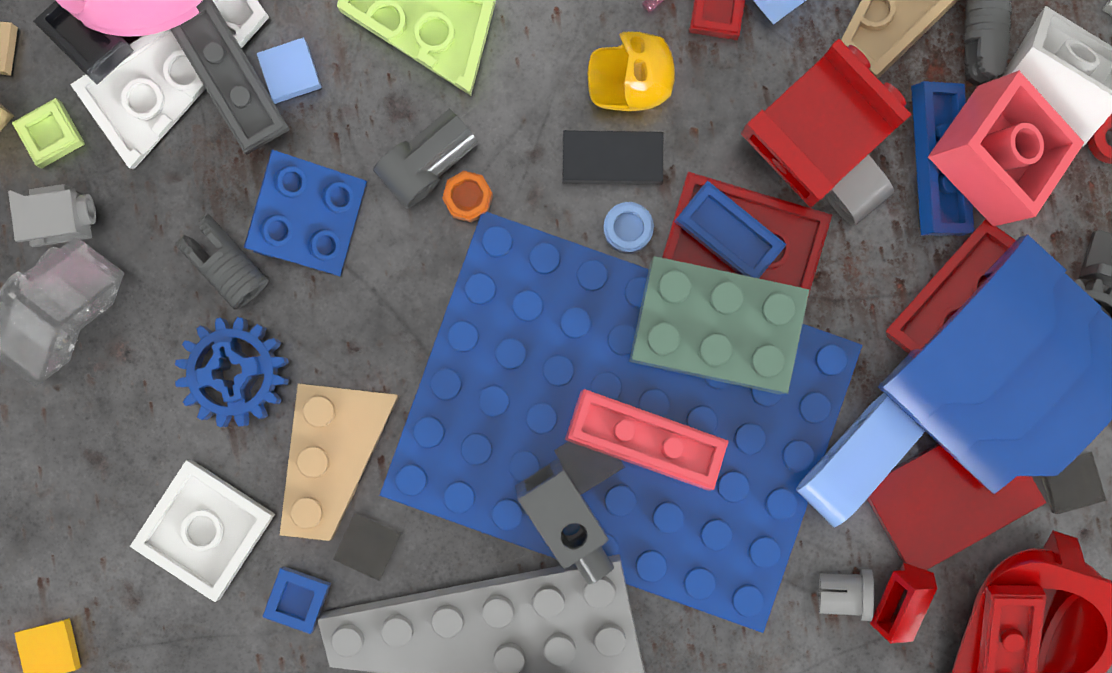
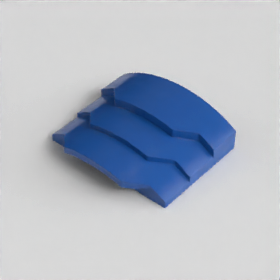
(1014, 373)

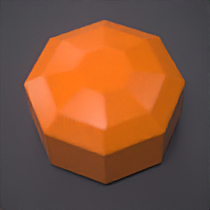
(467, 196)

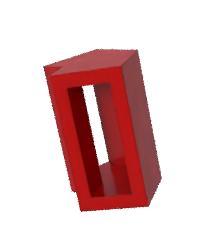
(905, 625)

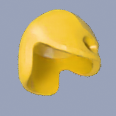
(632, 74)

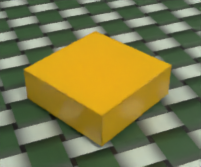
(48, 648)

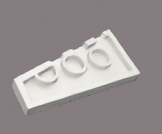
(156, 85)

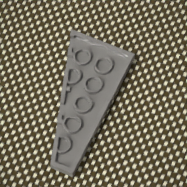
(495, 625)

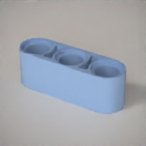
(859, 460)

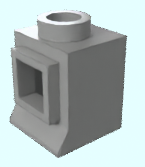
(51, 215)

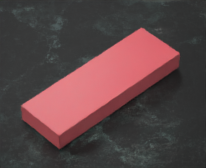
(646, 440)

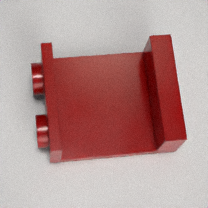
(826, 122)

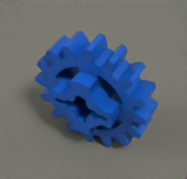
(227, 352)

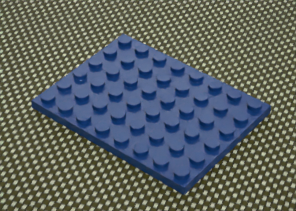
(499, 390)

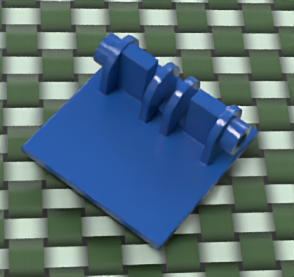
(305, 213)

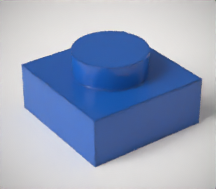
(296, 600)

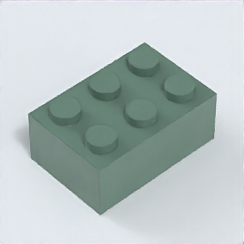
(719, 325)

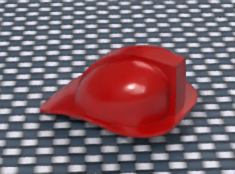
(1076, 611)

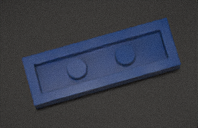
(941, 205)

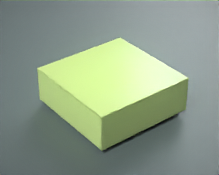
(48, 133)

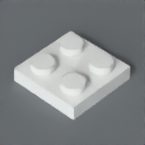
(202, 530)

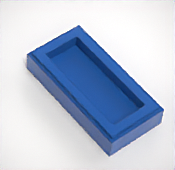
(729, 232)

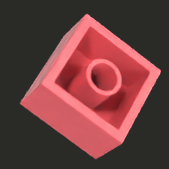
(1006, 149)

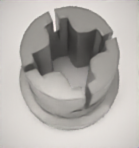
(847, 594)

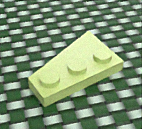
(435, 33)

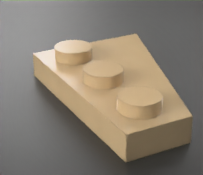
(890, 27)
(328, 454)

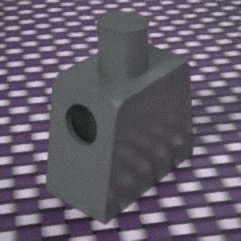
(553, 504)

